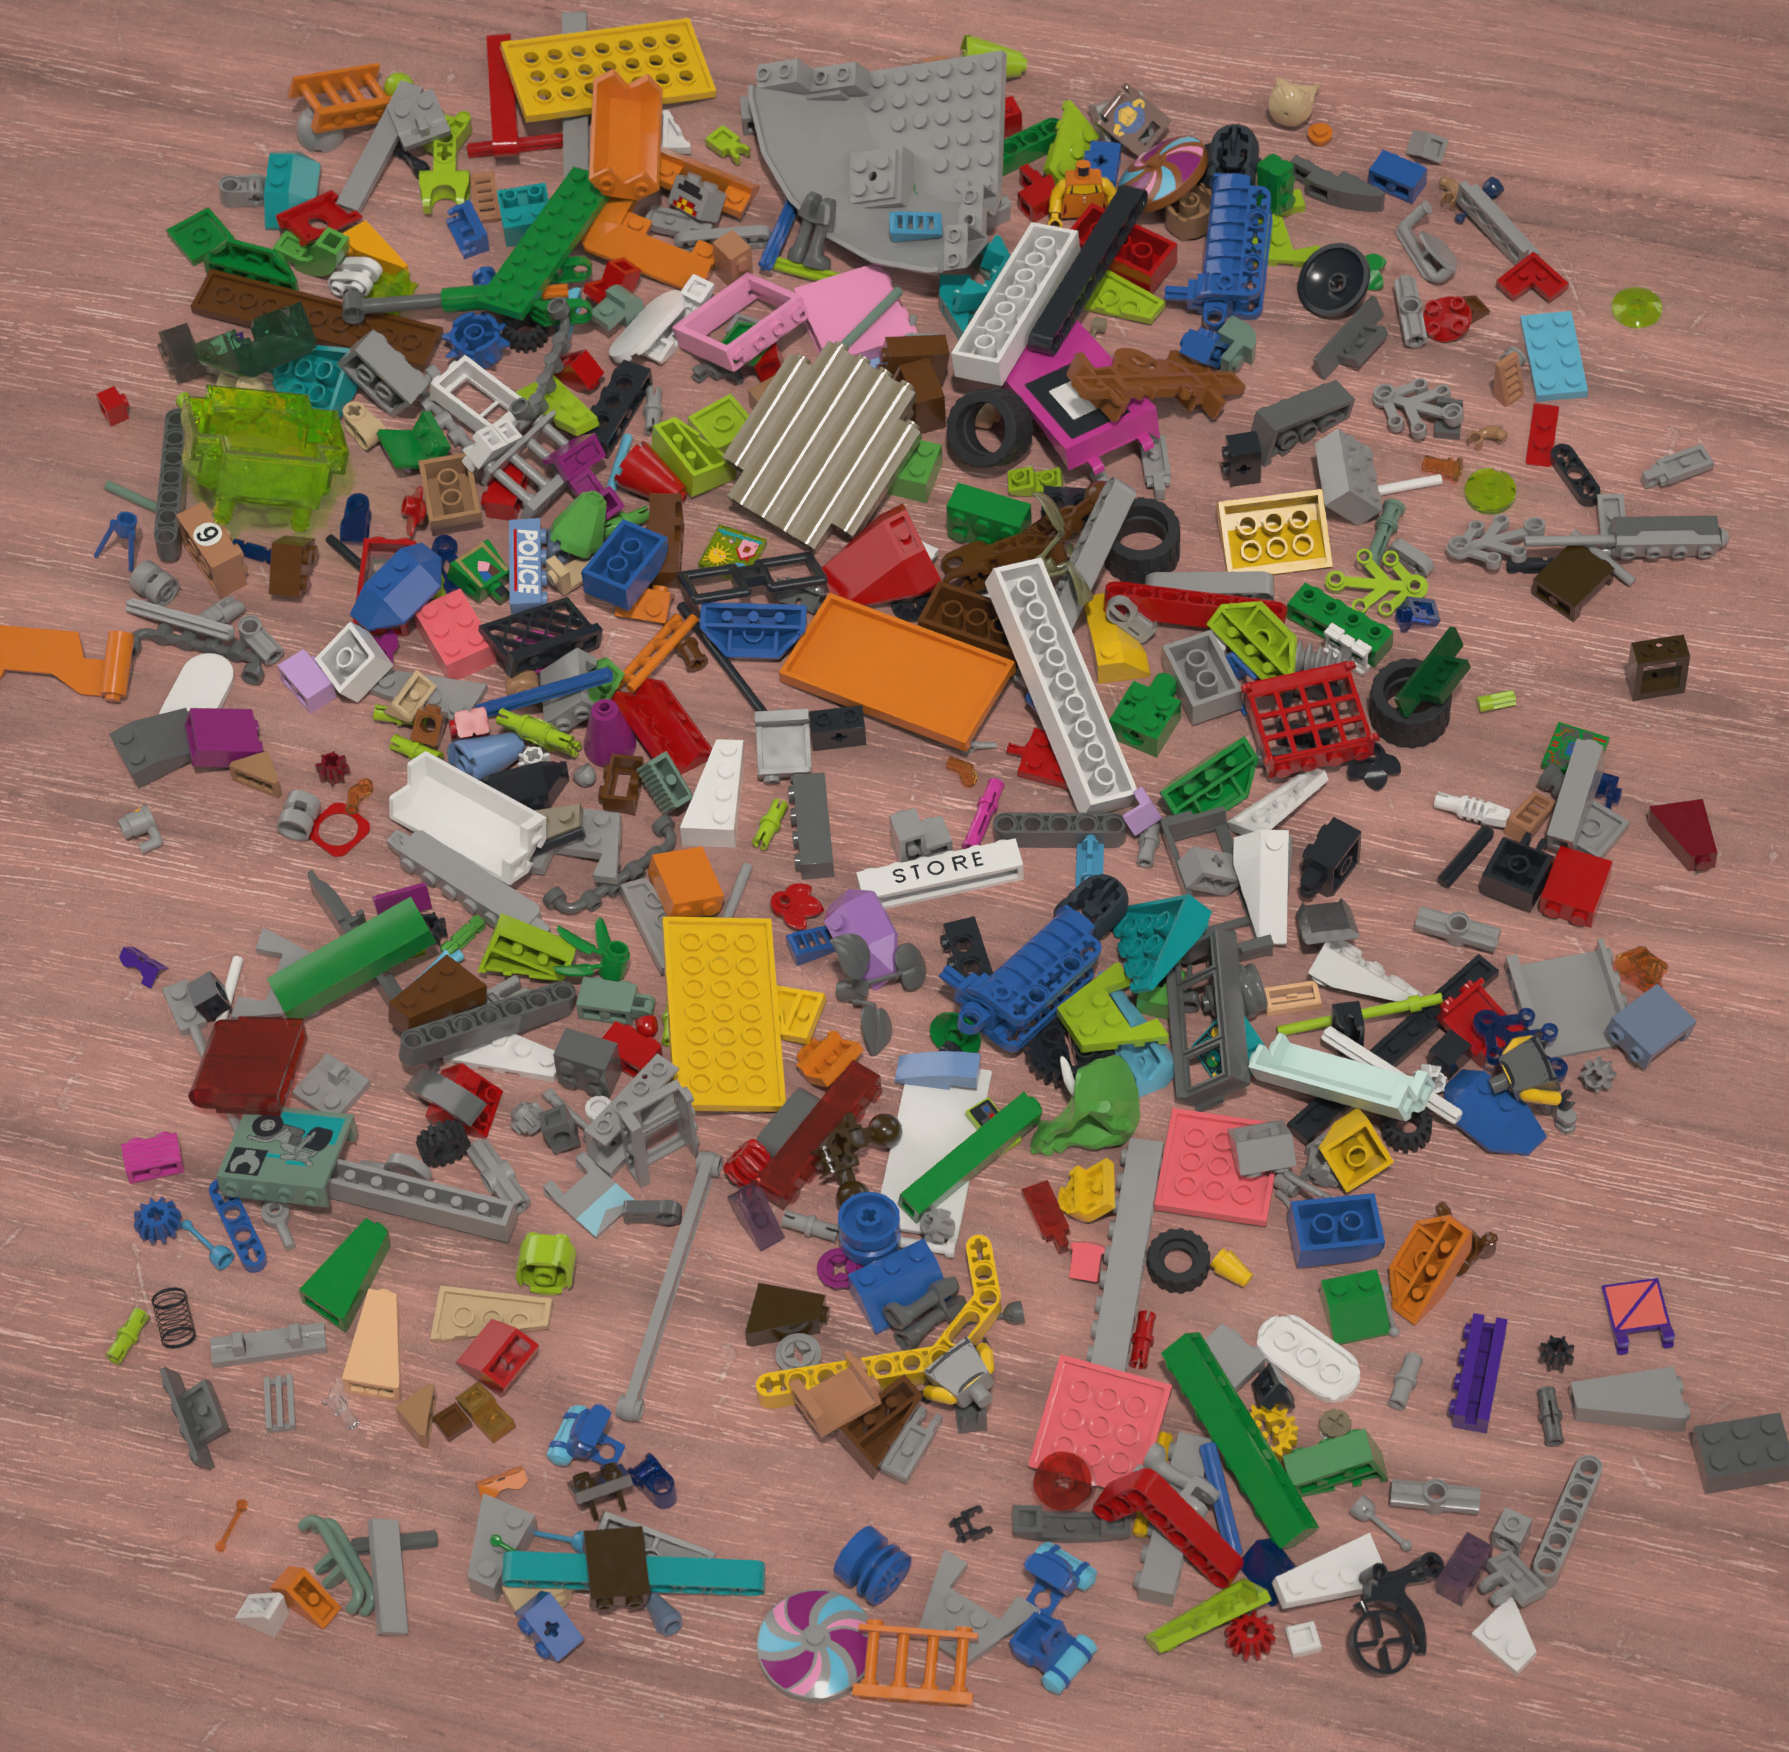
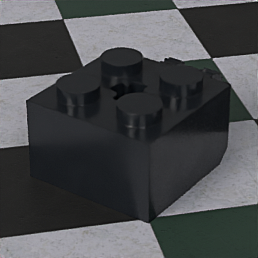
(1330, 859)
(1517, 872)

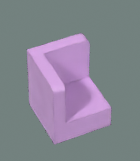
(1143, 815)

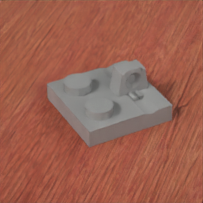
(418, 120)
(331, 1087)

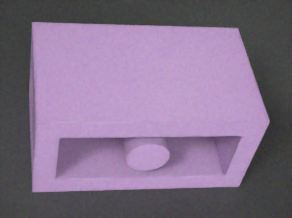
(306, 681)

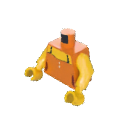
(1078, 191)

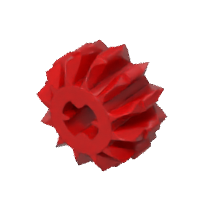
(747, 1162)
(1239, 1639)

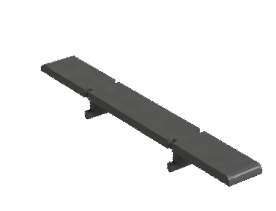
(345, 922)

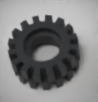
(525, 340)
(1407, 1140)
(443, 1143)

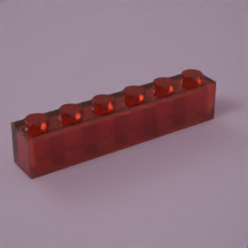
(793, 1163)

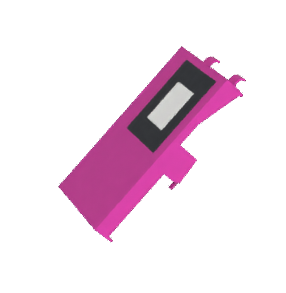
(1071, 423)

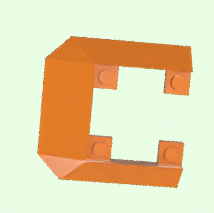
(624, 234)

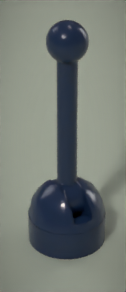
(1492, 188)

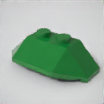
(251, 262)
(1215, 781)

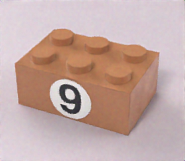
(212, 549)

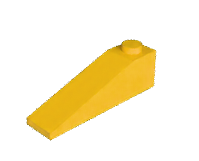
(1114, 651)

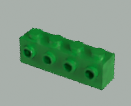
(1317, 610)

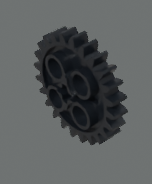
(1049, 1045)

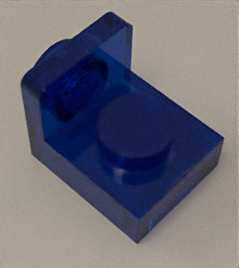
(1417, 611)
(1609, 789)

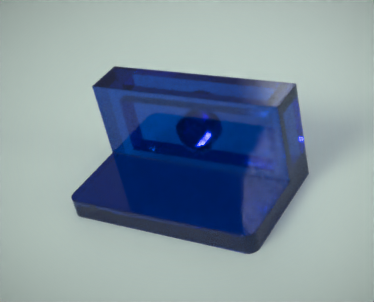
(1264, 1563)

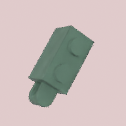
(612, 1001)

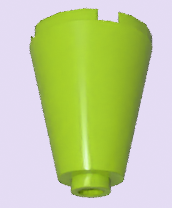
(1015, 61)

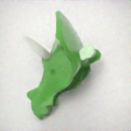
(1100, 1112)

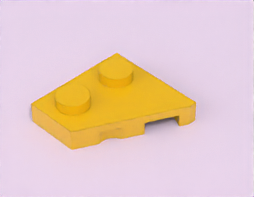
(799, 1013)

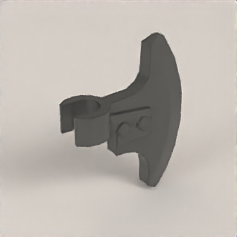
(715, 371)

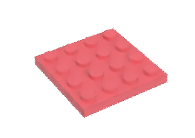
(1201, 1174)
(1102, 1417)

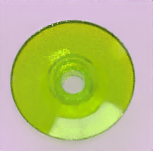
(1636, 307)

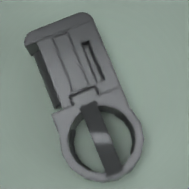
(652, 1211)

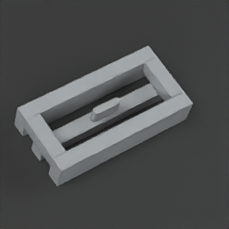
(279, 1382)

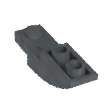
(1342, 191)

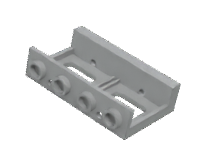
(635, 1131)
(604, 1133)

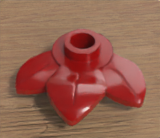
(414, 509)
(798, 905)

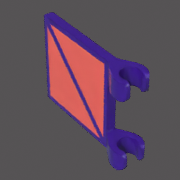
(1637, 1309)

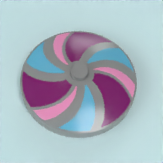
(813, 1646)

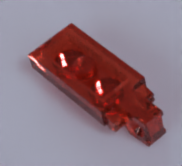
(1047, 1215)

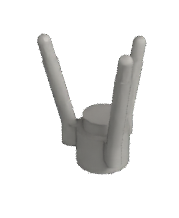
(1291, 1184)

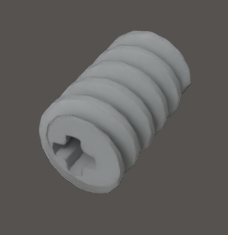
(1308, 659)

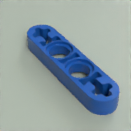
(237, 1225)

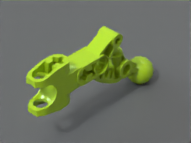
(445, 179)

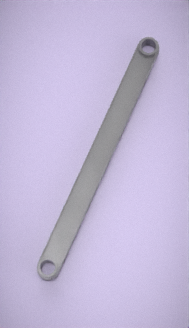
(631, 1406)

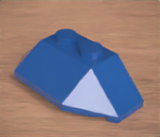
(399, 588)
(753, 629)
(1493, 1119)

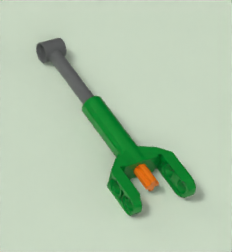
(465, 299)

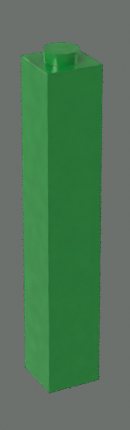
(970, 1156)

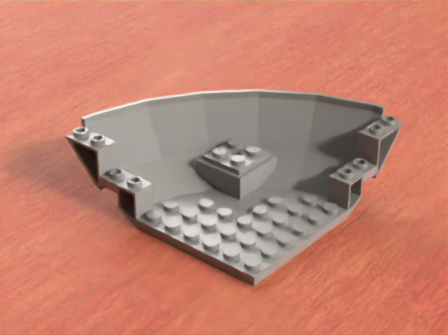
(908, 124)

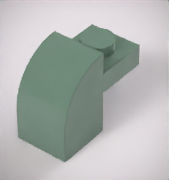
(618, 307)
(1242, 341)

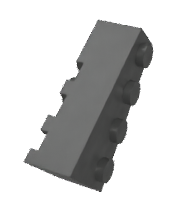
(1300, 418)

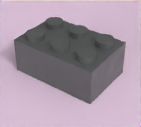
(1741, 1453)

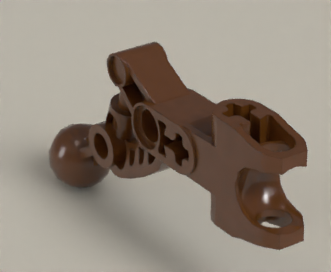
(980, 558)

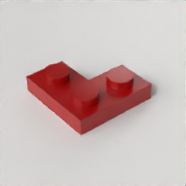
(1533, 273)

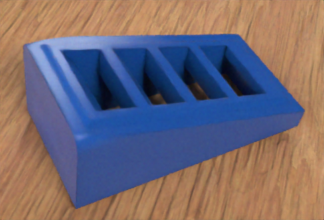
(809, 953)

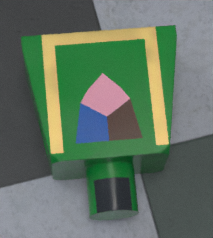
(481, 573)

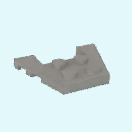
(601, 842)
(277, 947)
(950, 1609)

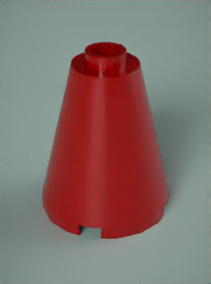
(647, 473)

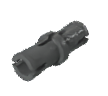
(1551, 1423)

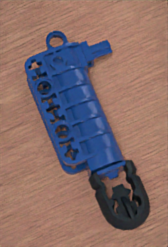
(1230, 233)
(1041, 967)

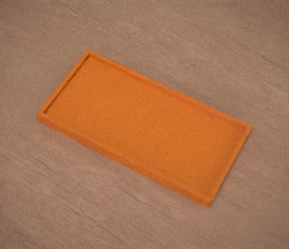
(897, 671)

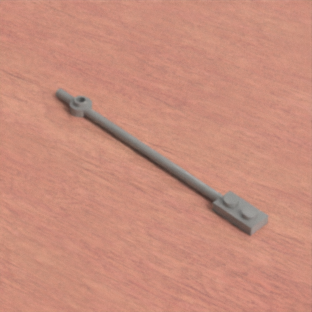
(190, 1022)

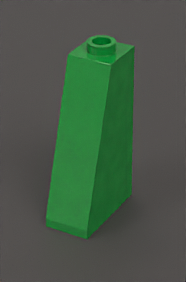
(345, 1277)

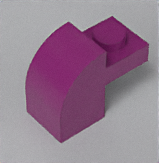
(588, 482)

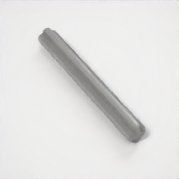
(180, 619)

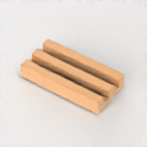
(1293, 1002)

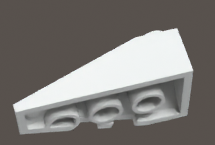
(1263, 875)
(1343, 968)

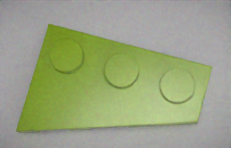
(1070, 143)

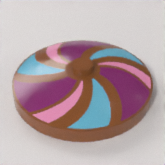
(1167, 170)

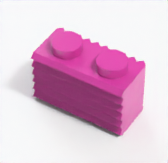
(152, 1157)

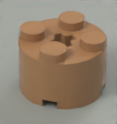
(1189, 214)

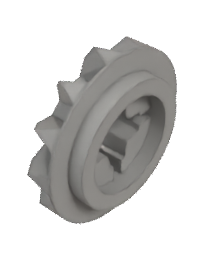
(805, 1345)

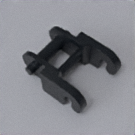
(973, 1534)

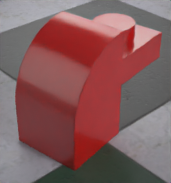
(1035, 197)
(616, 273)

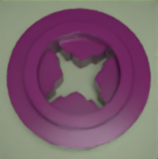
(826, 1271)

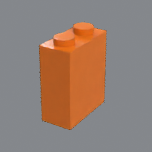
(686, 883)

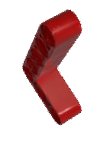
(1175, 1519)

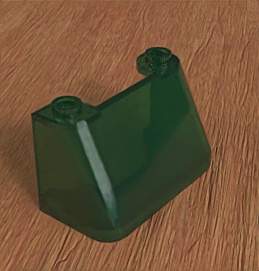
(278, 339)

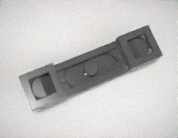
(445, 1095)
(1066, 1526)

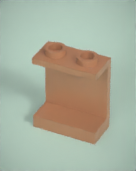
(839, 1397)

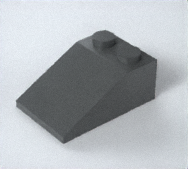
(153, 745)

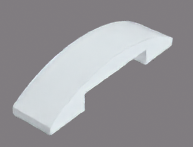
(696, 293)

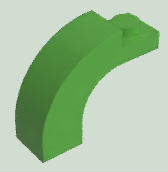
(314, 258)

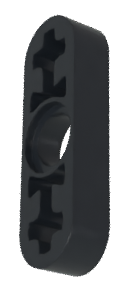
(1575, 485)

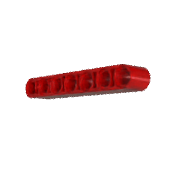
(501, 100)
(1178, 605)

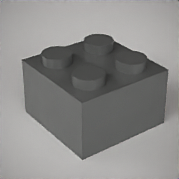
(587, 1063)

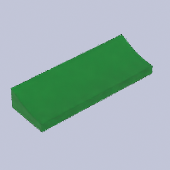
(351, 960)

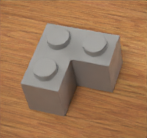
(918, 838)

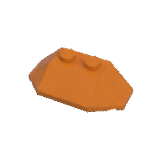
(1427, 1265)

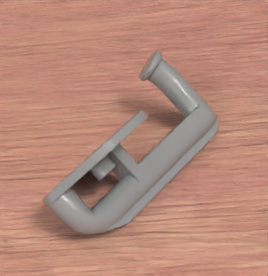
(1434, 247)

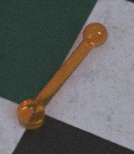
(242, 1506)

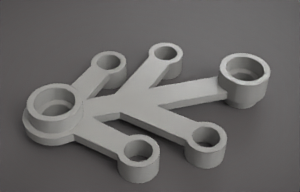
(1387, 396)
(1464, 546)

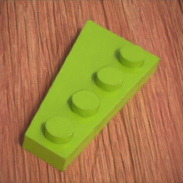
(570, 411)
(1212, 1612)

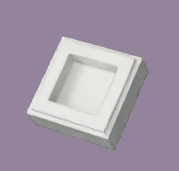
(1303, 1639)

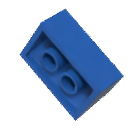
(894, 1278)

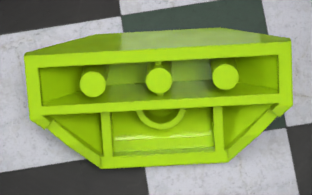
(1256, 637)

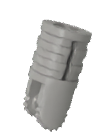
(223, 611)

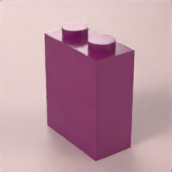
(221, 736)

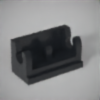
(1349, 1021)

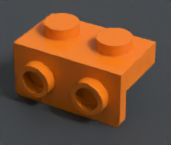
(651, 606)

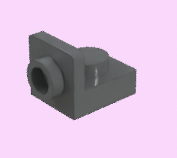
(1442, 430)

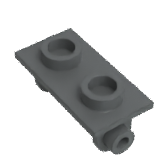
(812, 596)

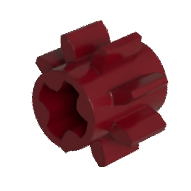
(332, 768)

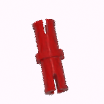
(1142, 1339)

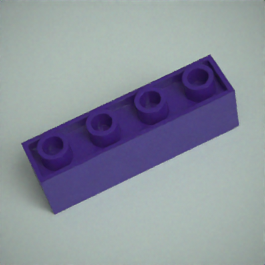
(1479, 1374)

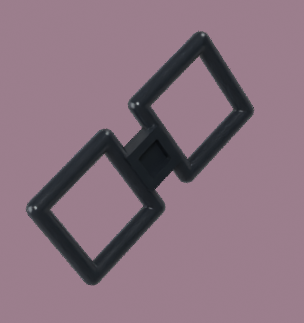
(752, 576)

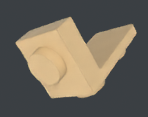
(566, 577)

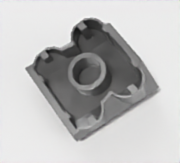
(1326, 922)

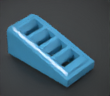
(905, 218)

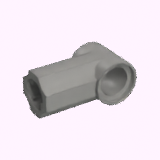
(259, 640)

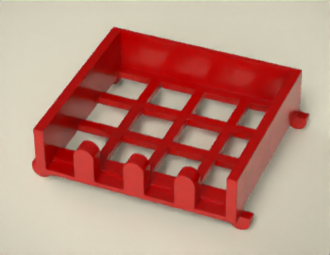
(1321, 756)

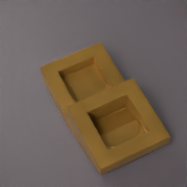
(485, 1412)

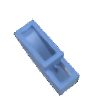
(939, 1069)

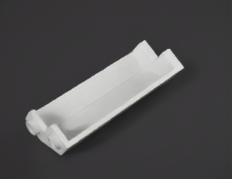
(468, 817)

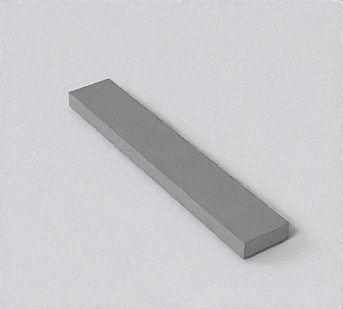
(374, 156)

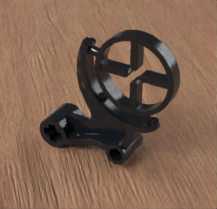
(1388, 1590)

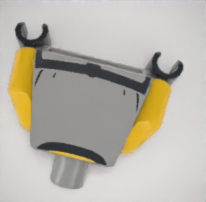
(961, 1375)

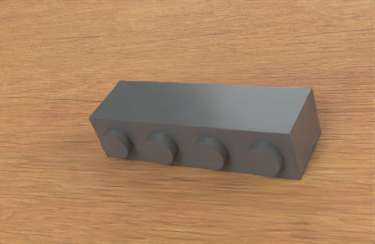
(812, 826)

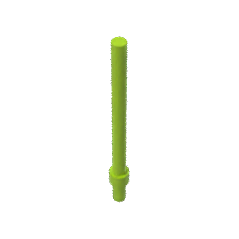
(1413, 1003)

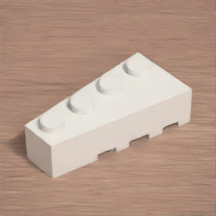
(716, 801)

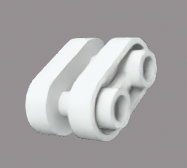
(354, 274)

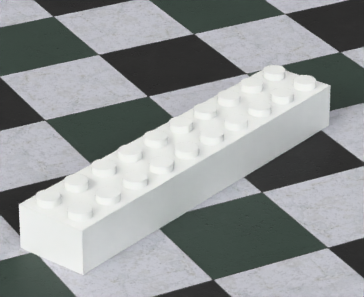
(1061, 687)

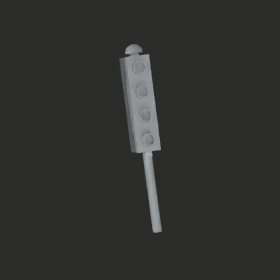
(1650, 537)

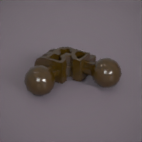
(851, 1139)

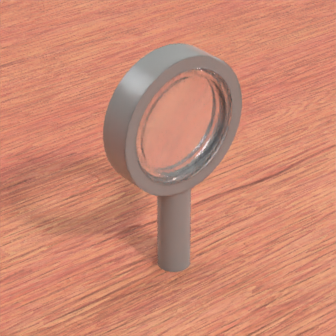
(403, 1165)

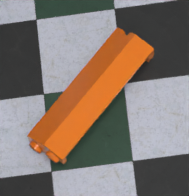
(625, 136)

